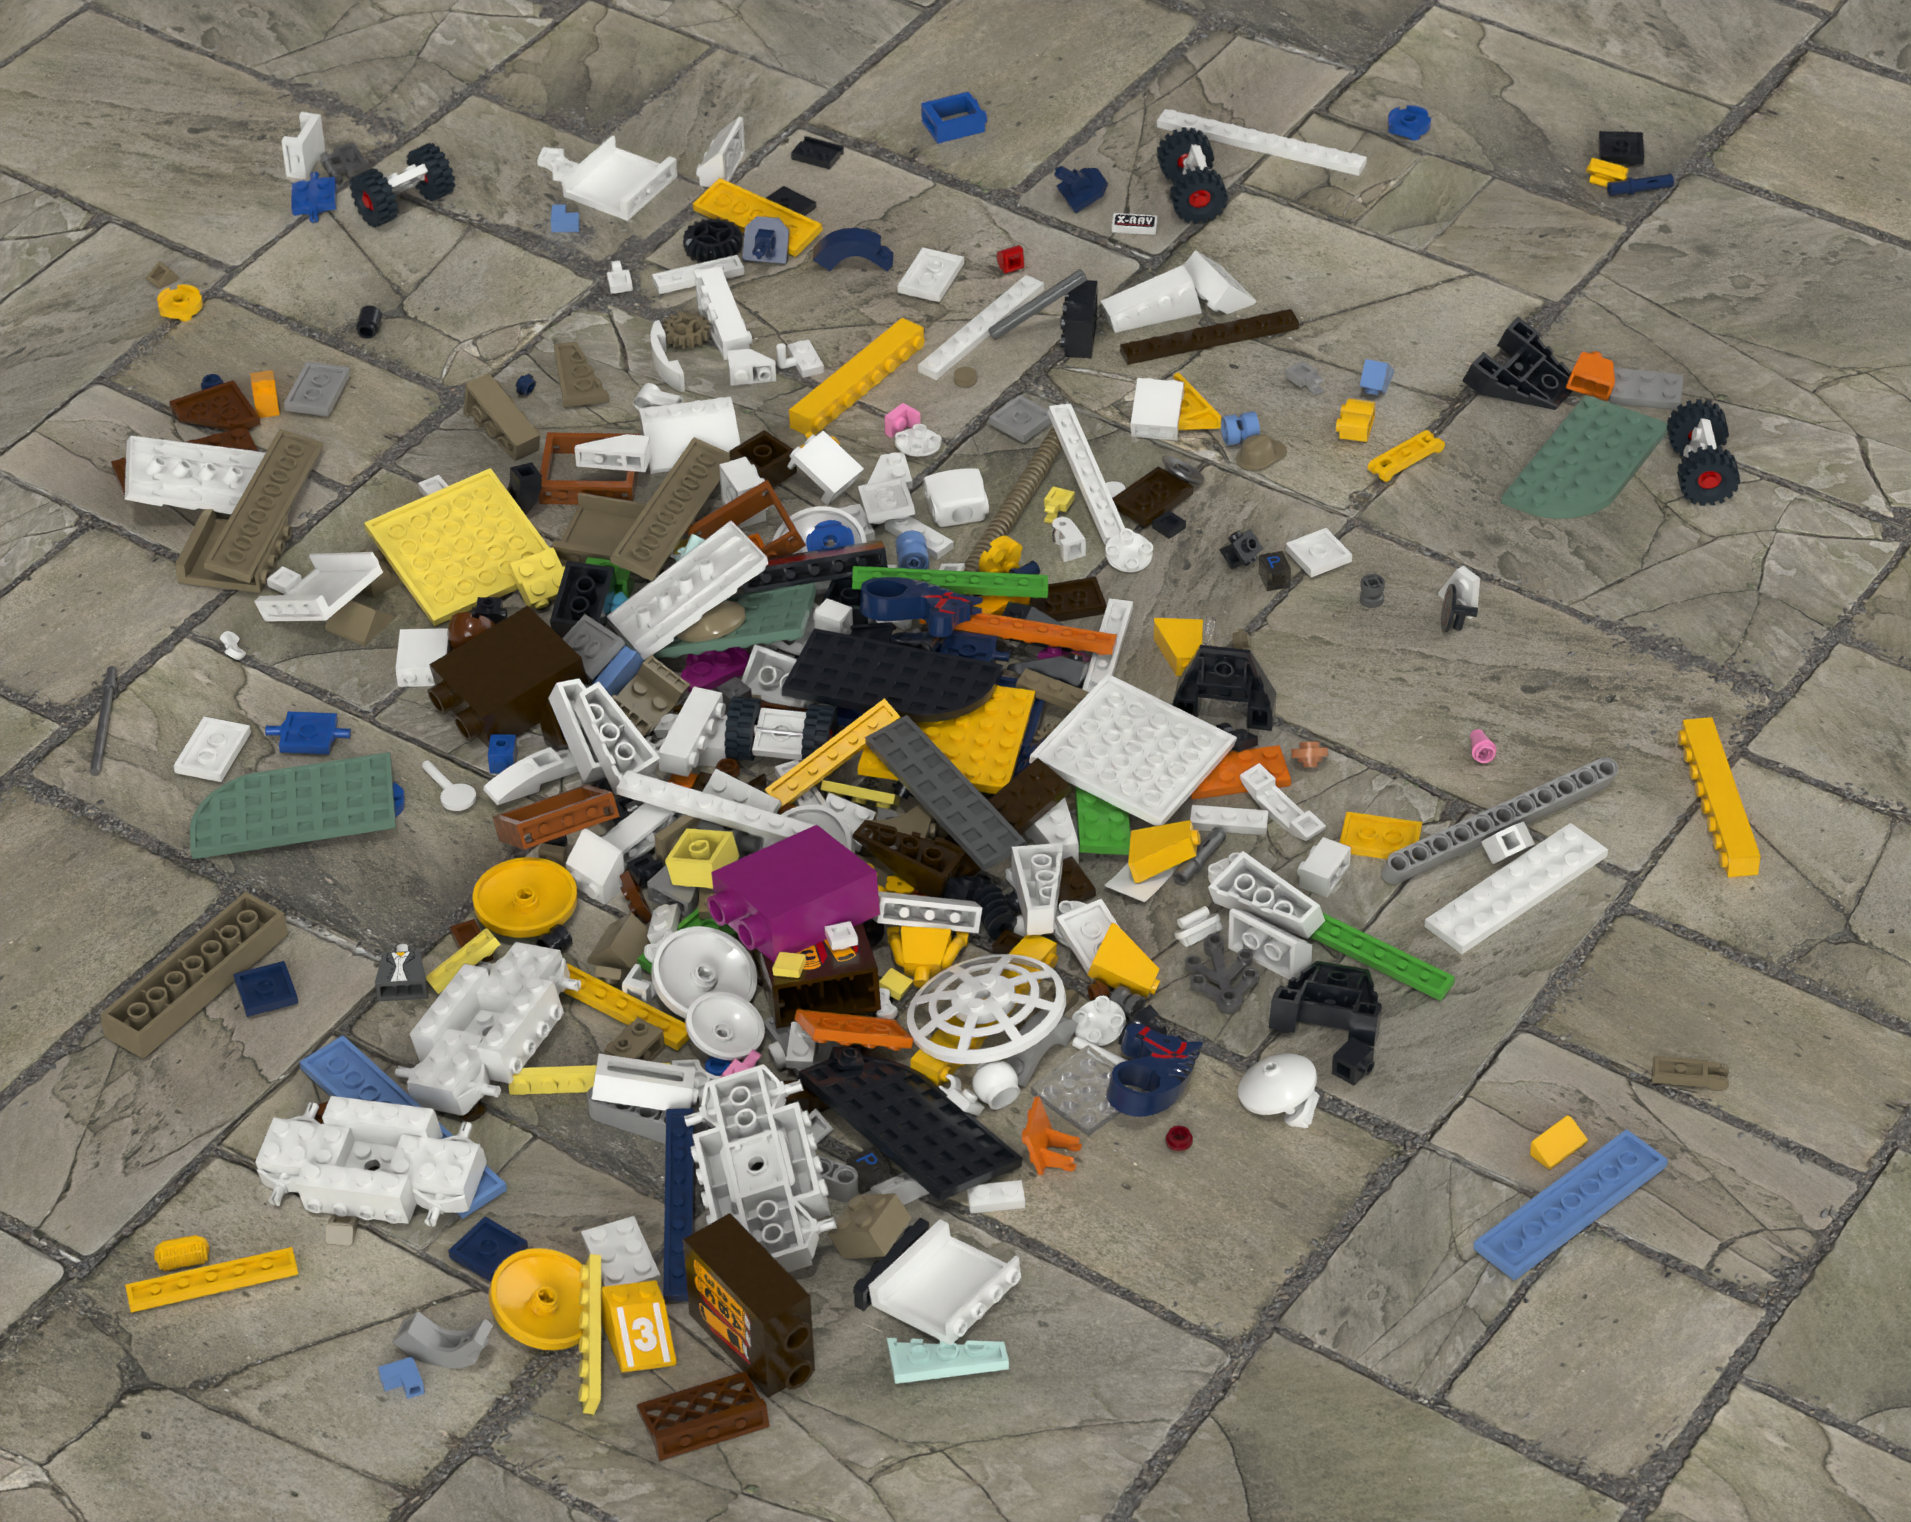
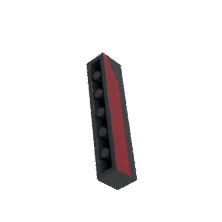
(817, 566)

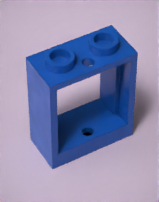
(954, 128)

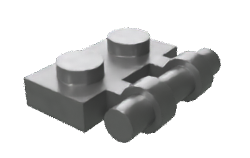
(349, 161)

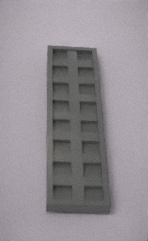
(945, 792)

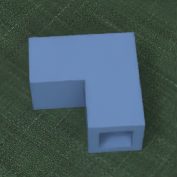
(563, 221)
(403, 1374)

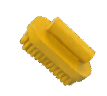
(1605, 172)
(181, 1252)

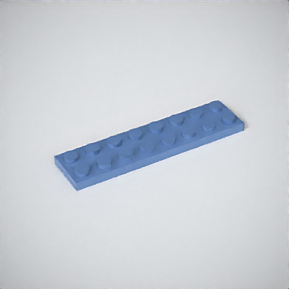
(1570, 1204)

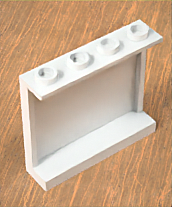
(617, 180)
(324, 590)
(942, 1284)

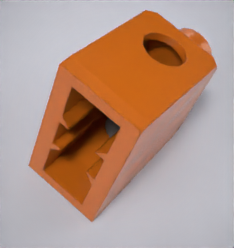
(1592, 376)

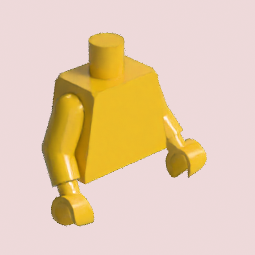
(925, 950)

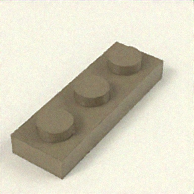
(1051, 690)

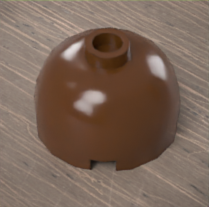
(464, 628)

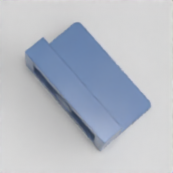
(620, 670)

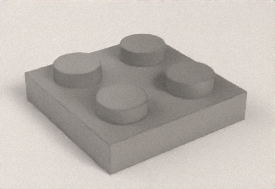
(1020, 418)

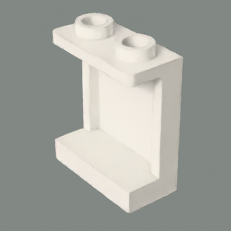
(304, 152)
(1157, 409)
(826, 465)
(416, 651)

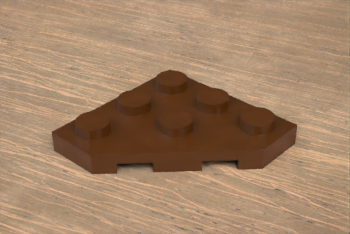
(216, 407)

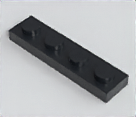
(910, 1236)

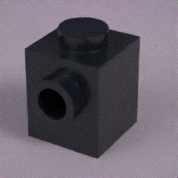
(1353, 1061)

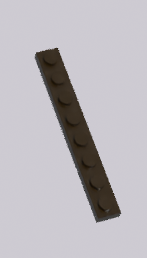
(1209, 336)

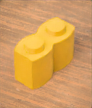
(1356, 419)

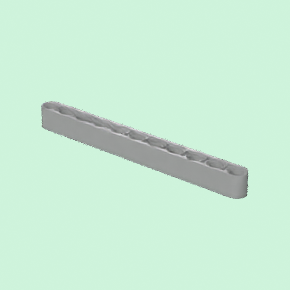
(1490, 825)
(651, 1123)

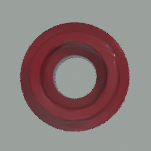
(1179, 1138)

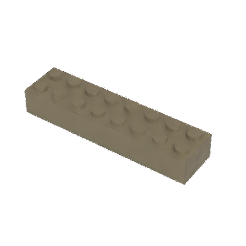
(193, 975)

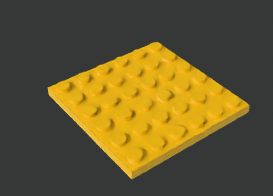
(979, 743)

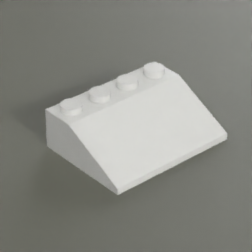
(676, 424)

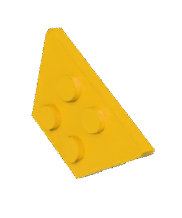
(1195, 410)

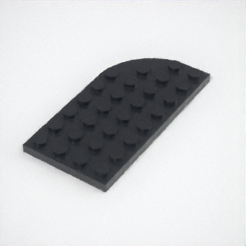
(914, 681)
(913, 1124)

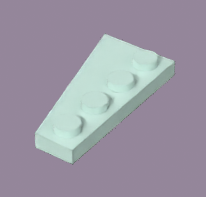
(933, 1361)

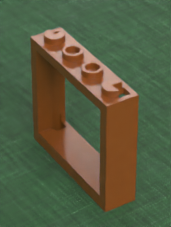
(566, 491)
(746, 507)
(556, 816)

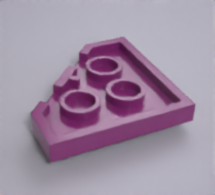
(714, 667)

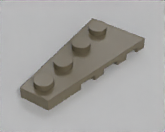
(576, 377)

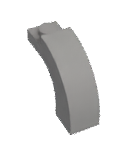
(1027, 1061)
(439, 1345)

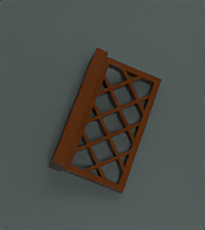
(705, 1427)

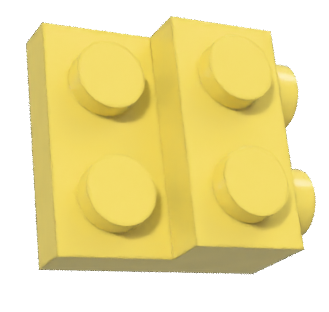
(538, 577)

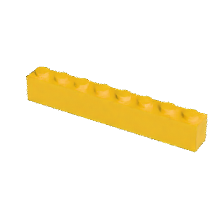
(856, 377)
(1719, 797)
(936, 1070)

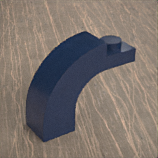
(851, 243)

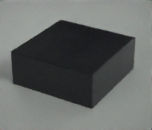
(1169, 524)

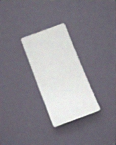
(1124, 883)

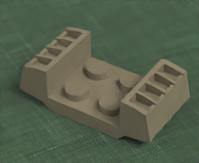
(651, 695)

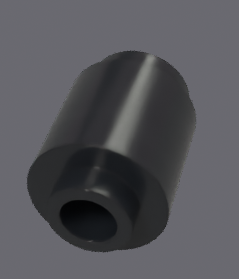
(368, 321)

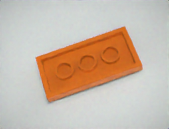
(1226, 775)
(853, 1029)

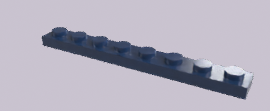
(678, 1202)

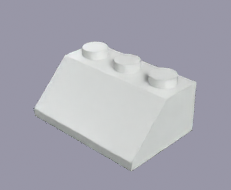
(723, 154)
(1217, 285)
(767, 674)
(1269, 944)

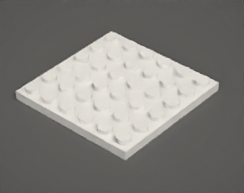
(1134, 750)

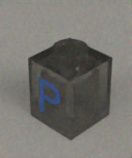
(1274, 571)
(871, 1168)

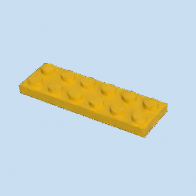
(742, 206)

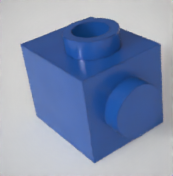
(502, 752)

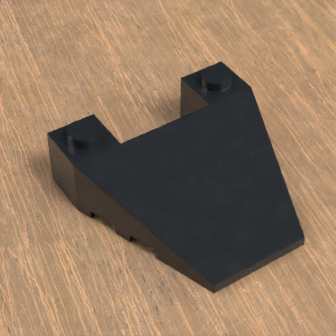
(1528, 377)
(1227, 676)
(1331, 998)

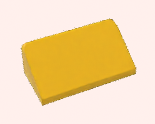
(1557, 1143)

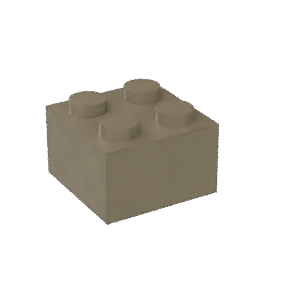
(869, 1226)

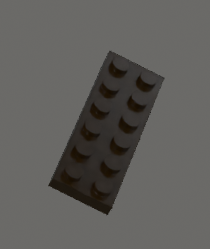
(1023, 802)

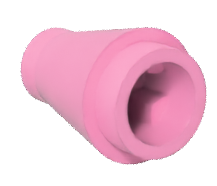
(1482, 747)

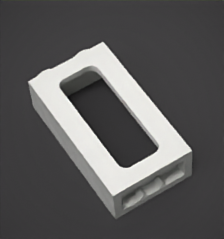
(644, 1083)

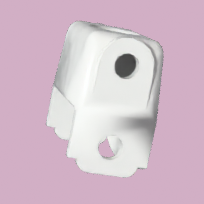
(956, 497)

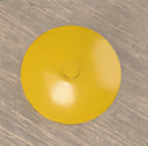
(524, 897)
(538, 1298)

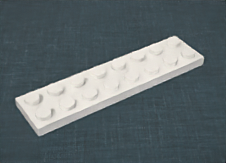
(1516, 888)

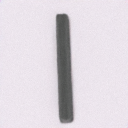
(1037, 304)

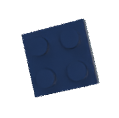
(265, 988)
(486, 1247)

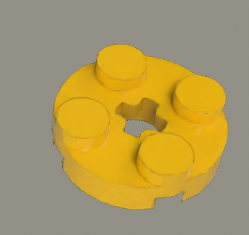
(180, 302)
(1001, 556)

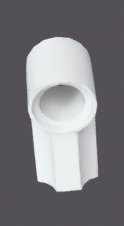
(651, 395)

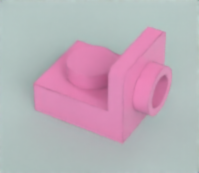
(900, 418)

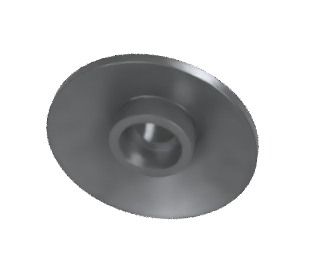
(1182, 470)

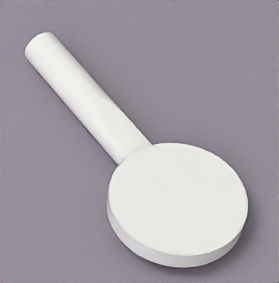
(453, 797)

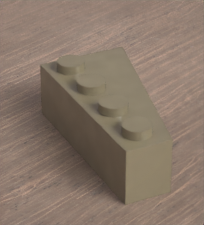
(500, 417)

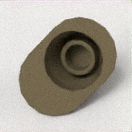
(1259, 452)

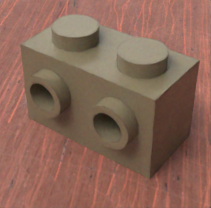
(637, 1041)

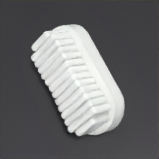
(1197, 926)
(1302, 1115)

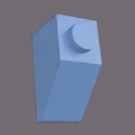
(1376, 377)

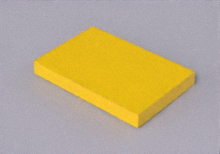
(1378, 835)

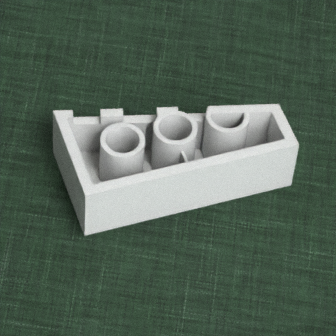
(719, 307)
(613, 736)
(1037, 884)

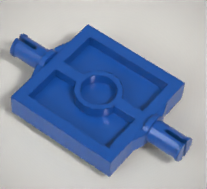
(314, 196)
(308, 732)

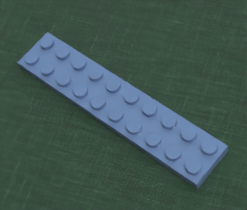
(350, 1074)

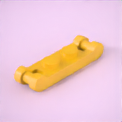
(1405, 455)

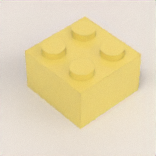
(698, 855)

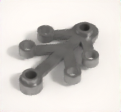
(1227, 999)

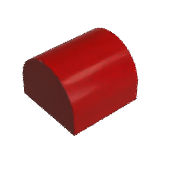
(1011, 259)

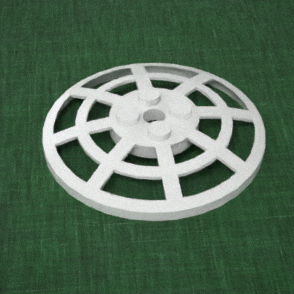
(973, 1010)

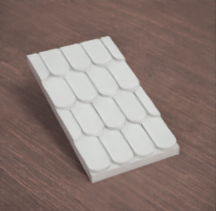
(187, 474)
(687, 590)

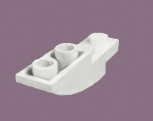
(529, 773)

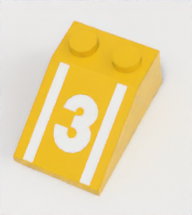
(637, 1326)

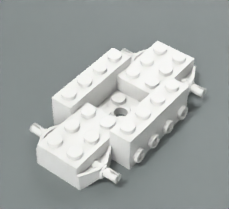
(486, 1027)
(754, 1126)
(333, 1159)

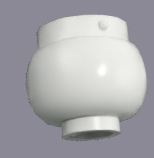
(996, 1084)

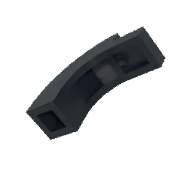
(525, 485)

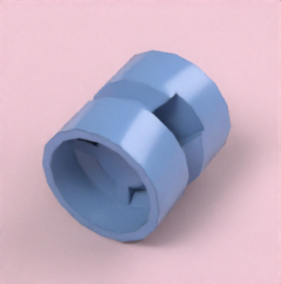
(1247, 424)
(912, 550)

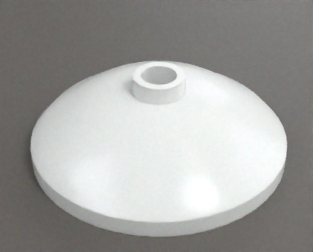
(725, 1016)
(1277, 1084)

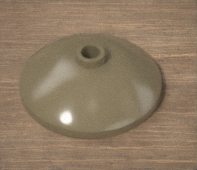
(715, 623)

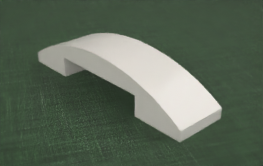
(668, 370)
(1281, 809)

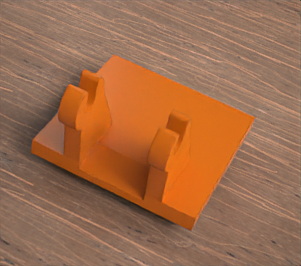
(1040, 1136)

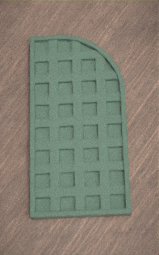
(1585, 461)
(769, 618)
(295, 806)

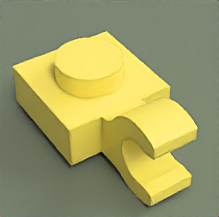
(1057, 500)

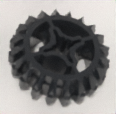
(712, 240)

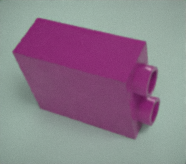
(792, 891)

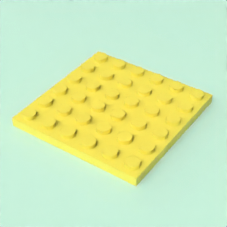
(457, 544)

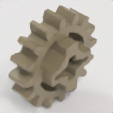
(686, 329)

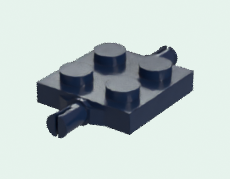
(973, 646)

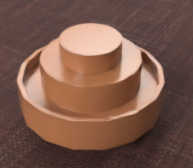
(1309, 753)

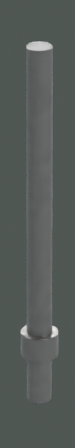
(108, 688)

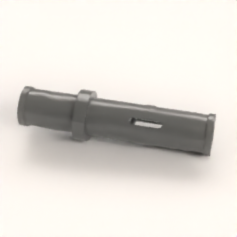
(1204, 850)

